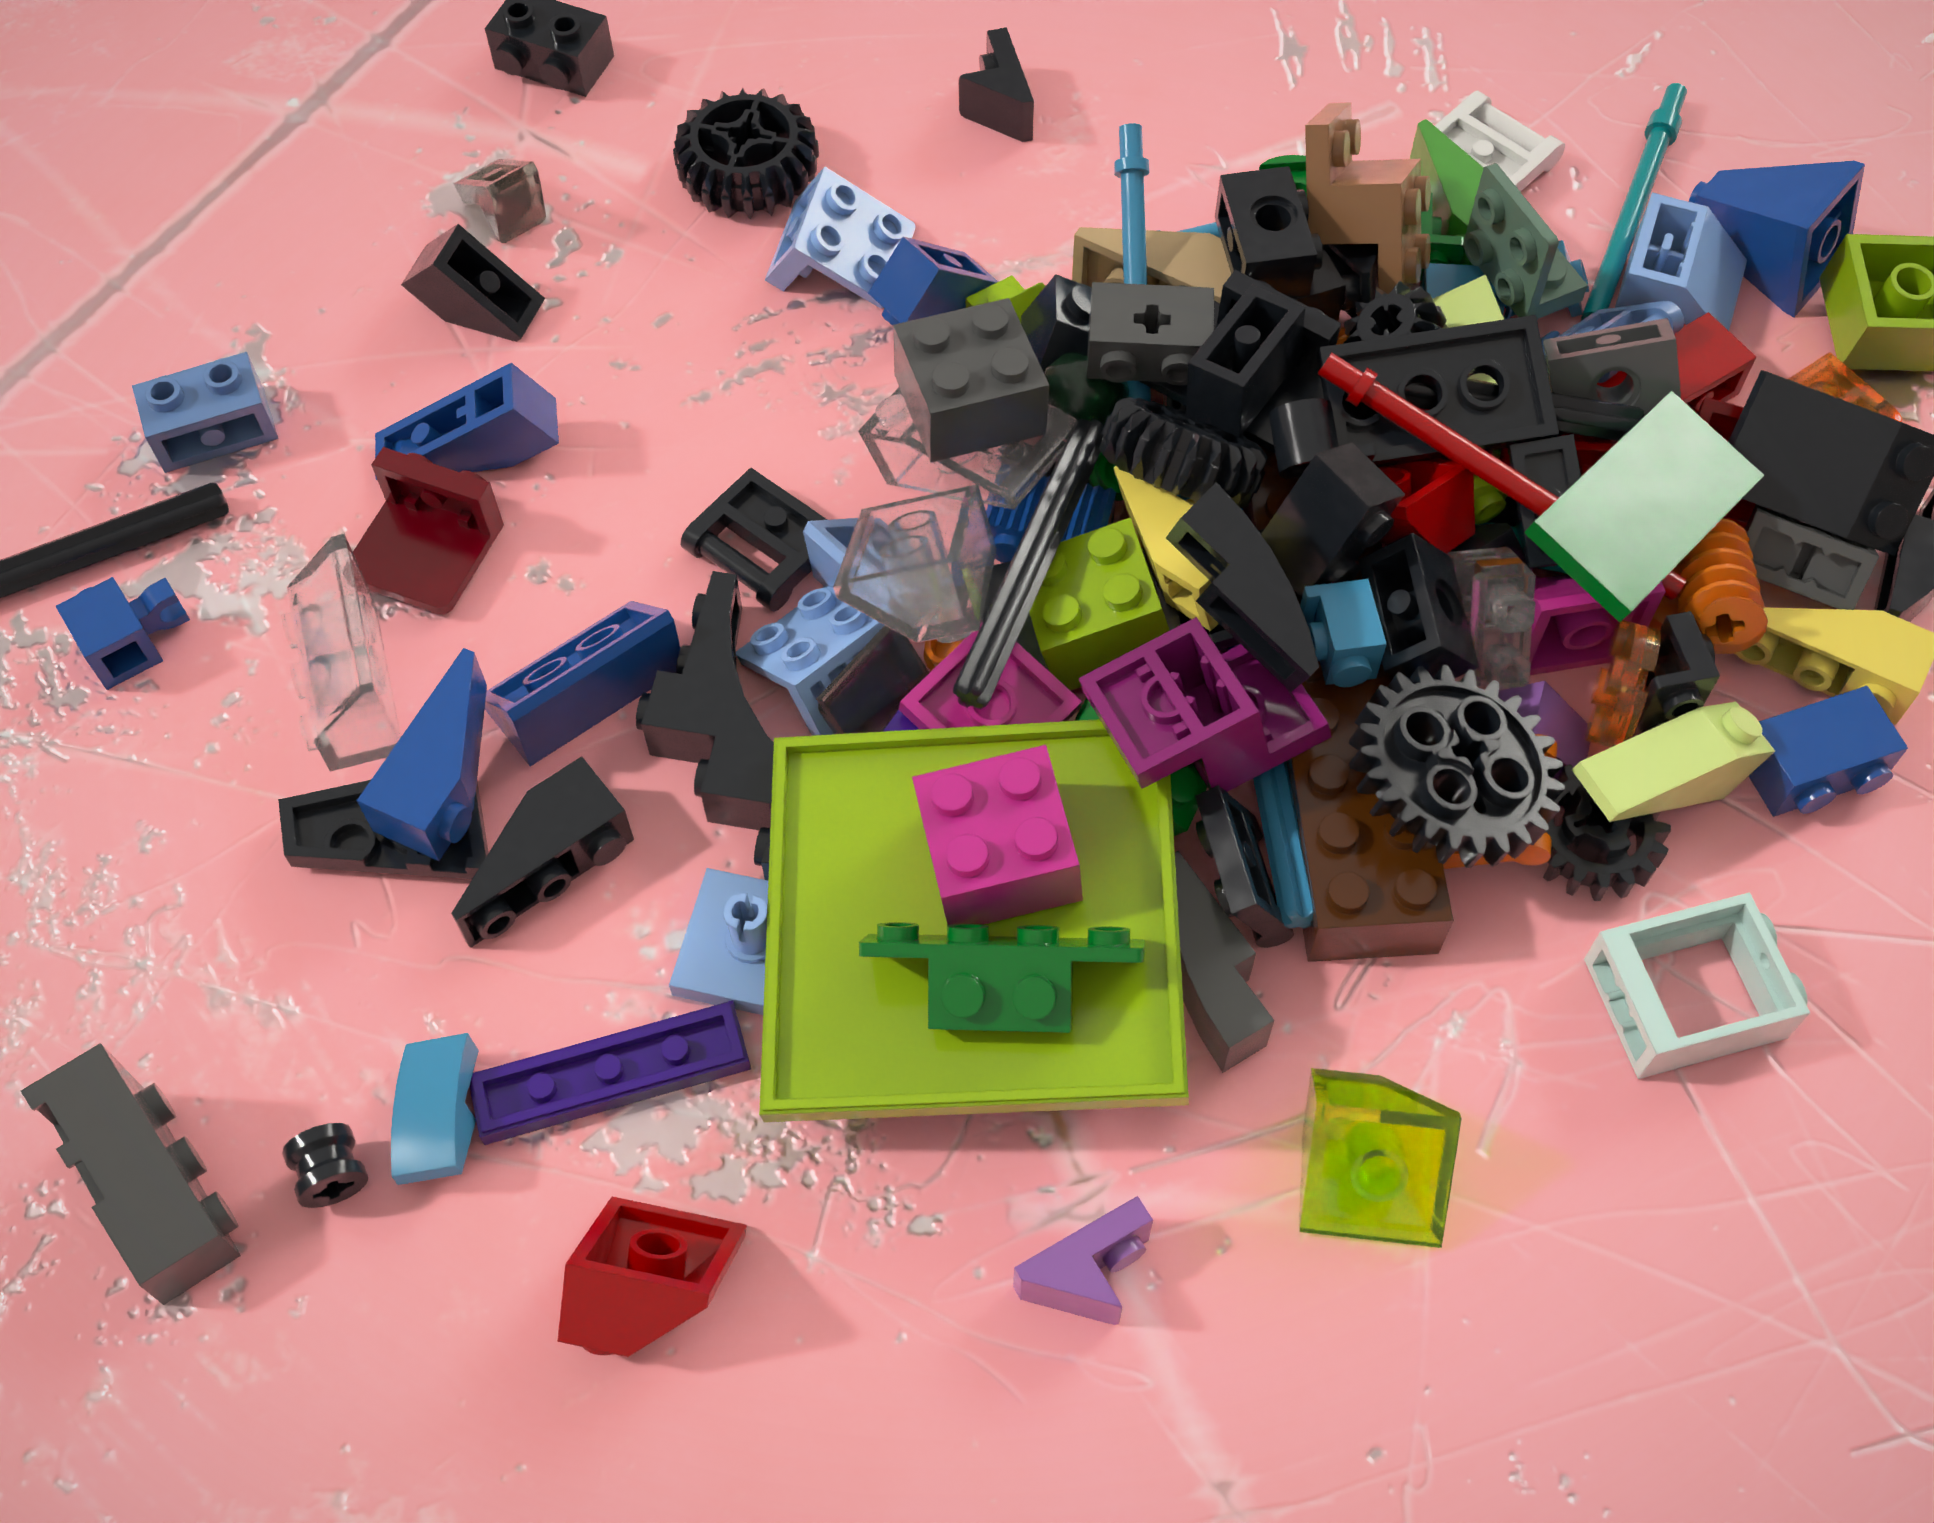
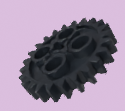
(1456, 766)

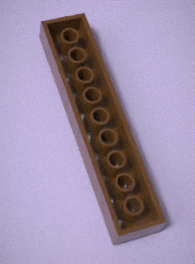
(1364, 884)

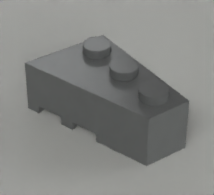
(137, 1172)

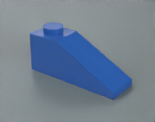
(480, 425)
(430, 776)

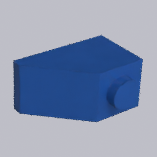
(926, 281)

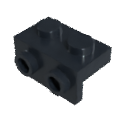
(1682, 673)

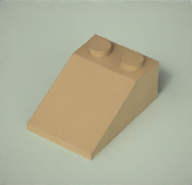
(1171, 257)

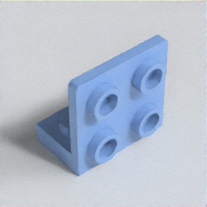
(838, 234)
(809, 649)

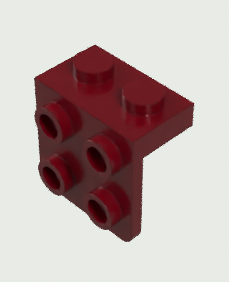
(427, 531)

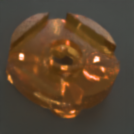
(1620, 689)

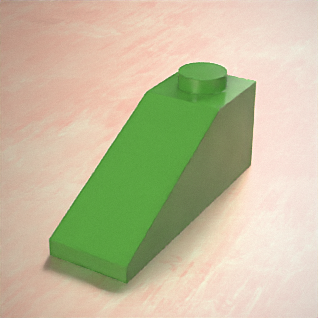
(1452, 178)

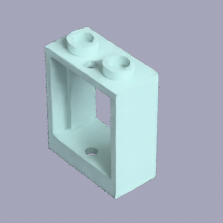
(1638, 1011)

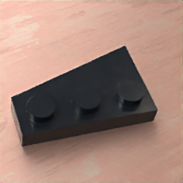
(332, 833)

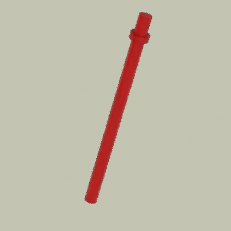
(1365, 389)

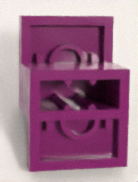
(1191, 704)

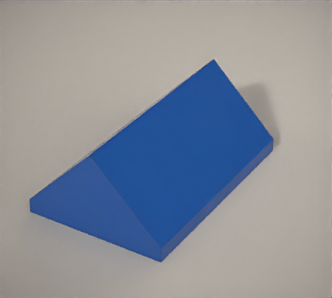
(584, 679)

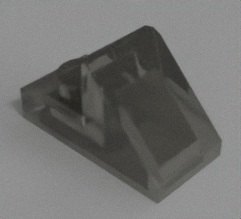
(507, 195)

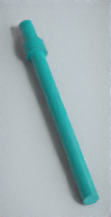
(1660, 133)

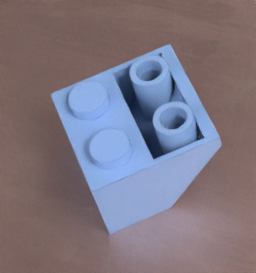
(1683, 259)

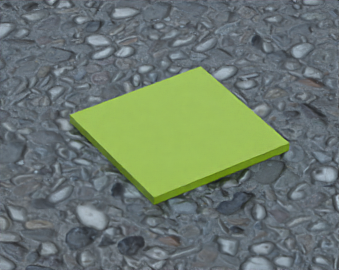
(853, 853)

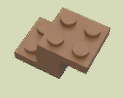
(1366, 198)

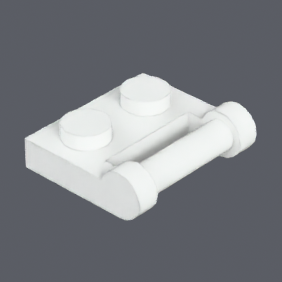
(1498, 138)

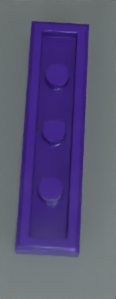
(608, 1072)

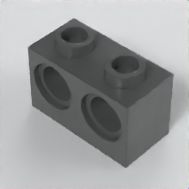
(1809, 559)

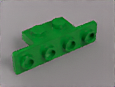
(1001, 979)

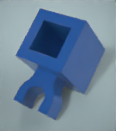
(116, 631)

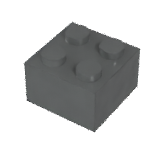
(970, 379)

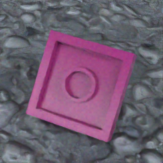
(1022, 694)

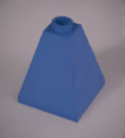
(1785, 222)

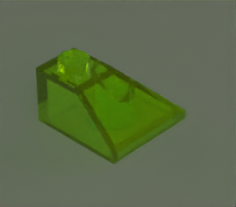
(1375, 1160)

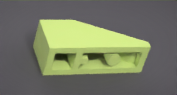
(1676, 763)

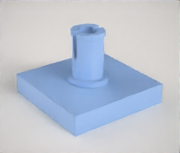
(725, 943)

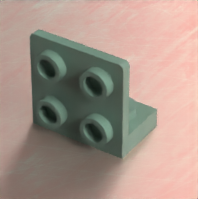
(1518, 250)

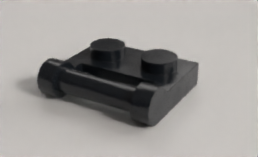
(765, 519)
(1244, 887)

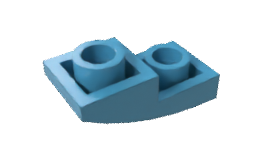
(430, 1111)

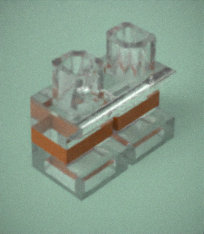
(1499, 612)

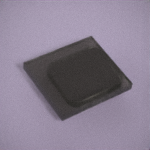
(872, 685)

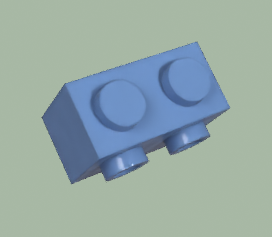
(204, 412)

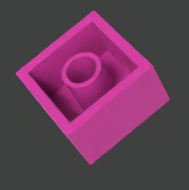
(999, 837)

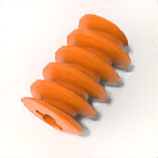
(1723, 589)

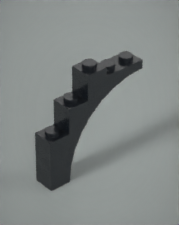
(707, 720)

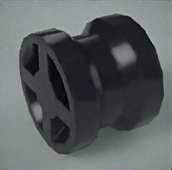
(325, 1165)

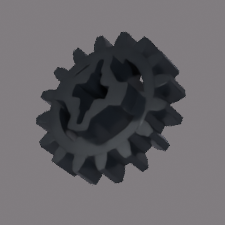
(1594, 851)

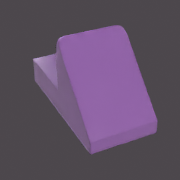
(1069, 1271)

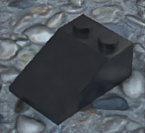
(1833, 462)

